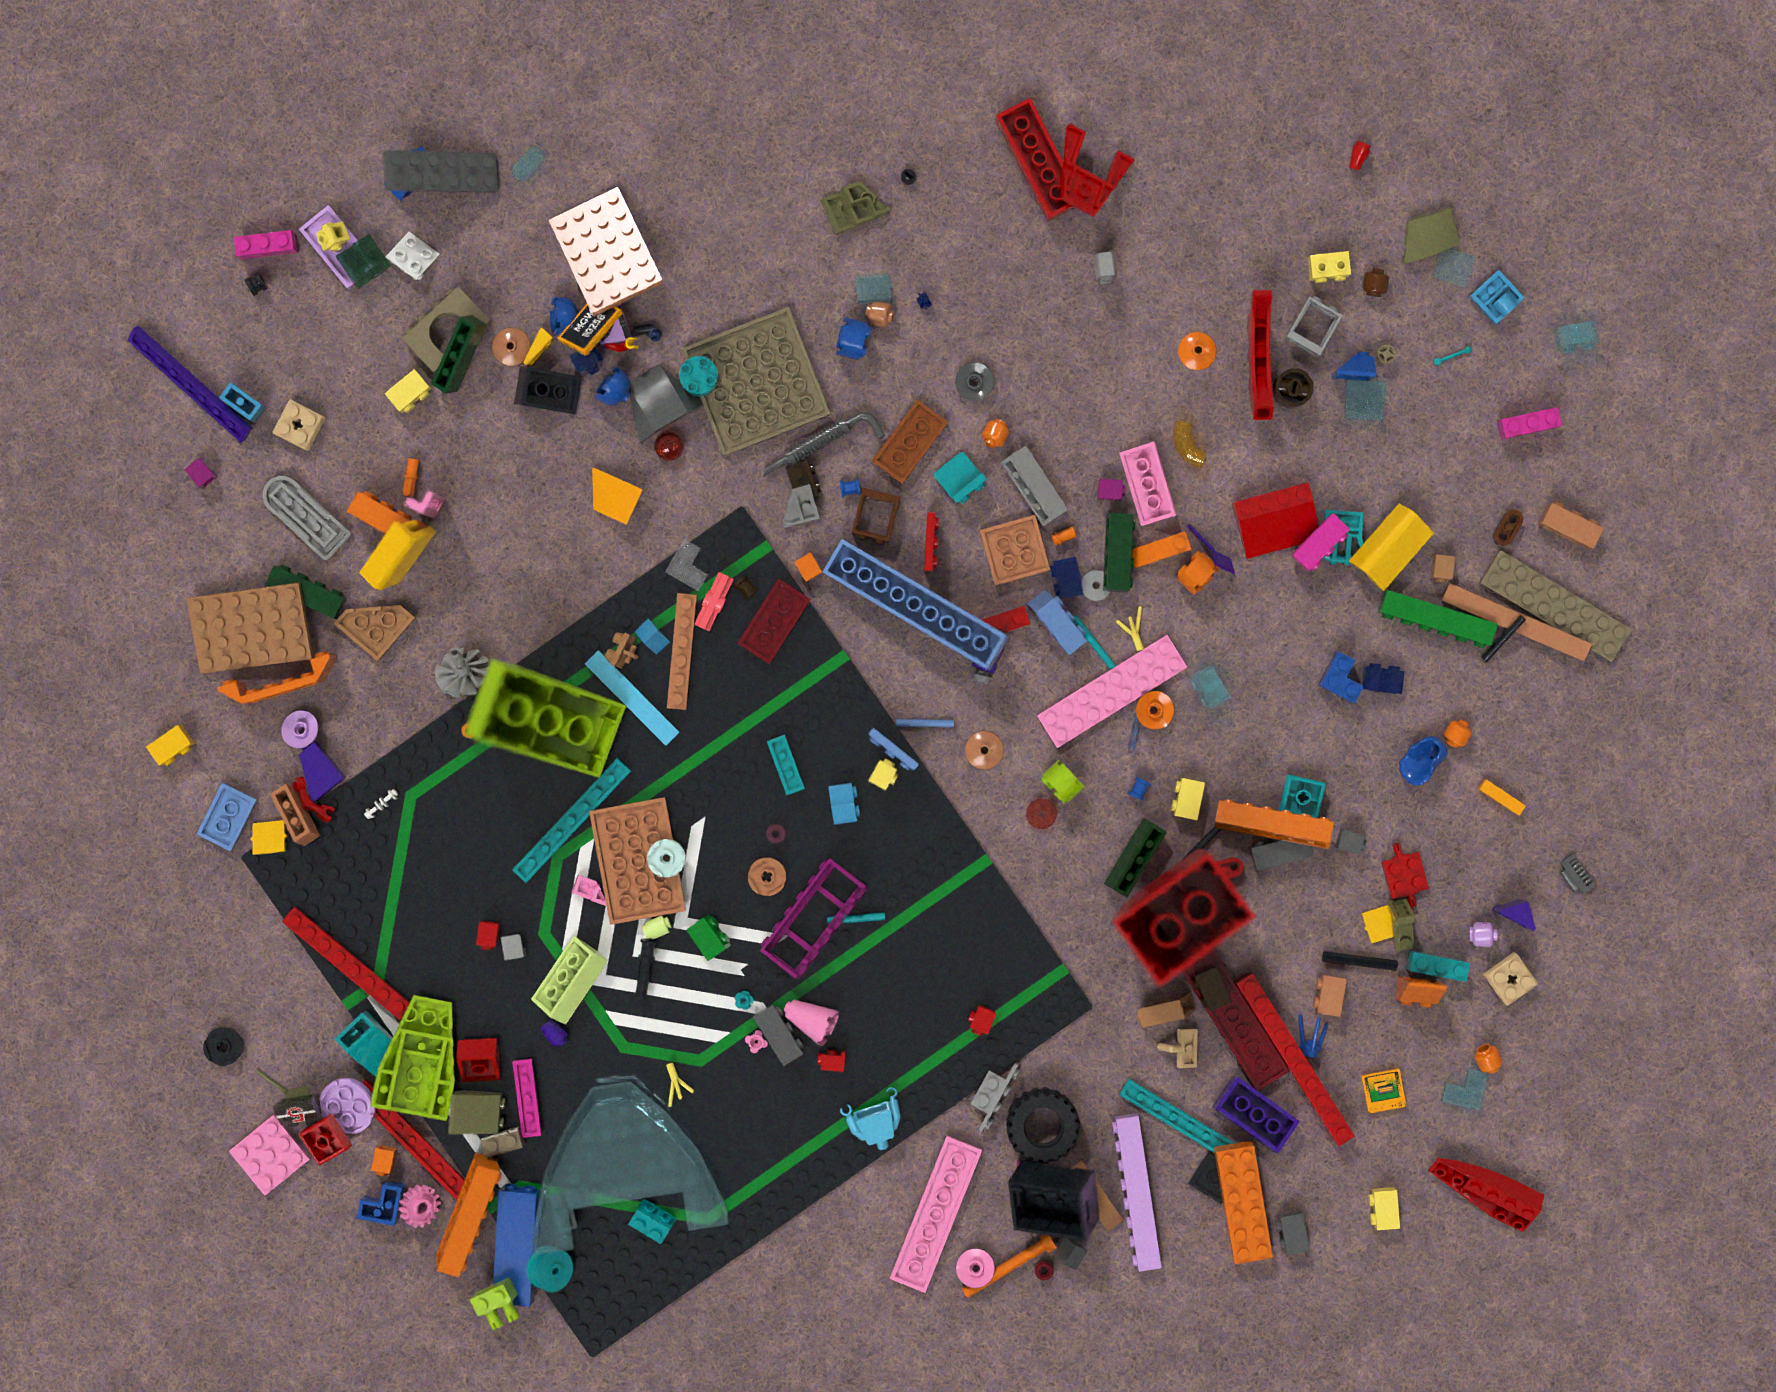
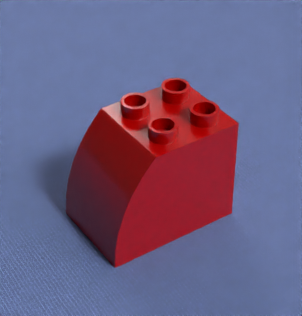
(1181, 915)

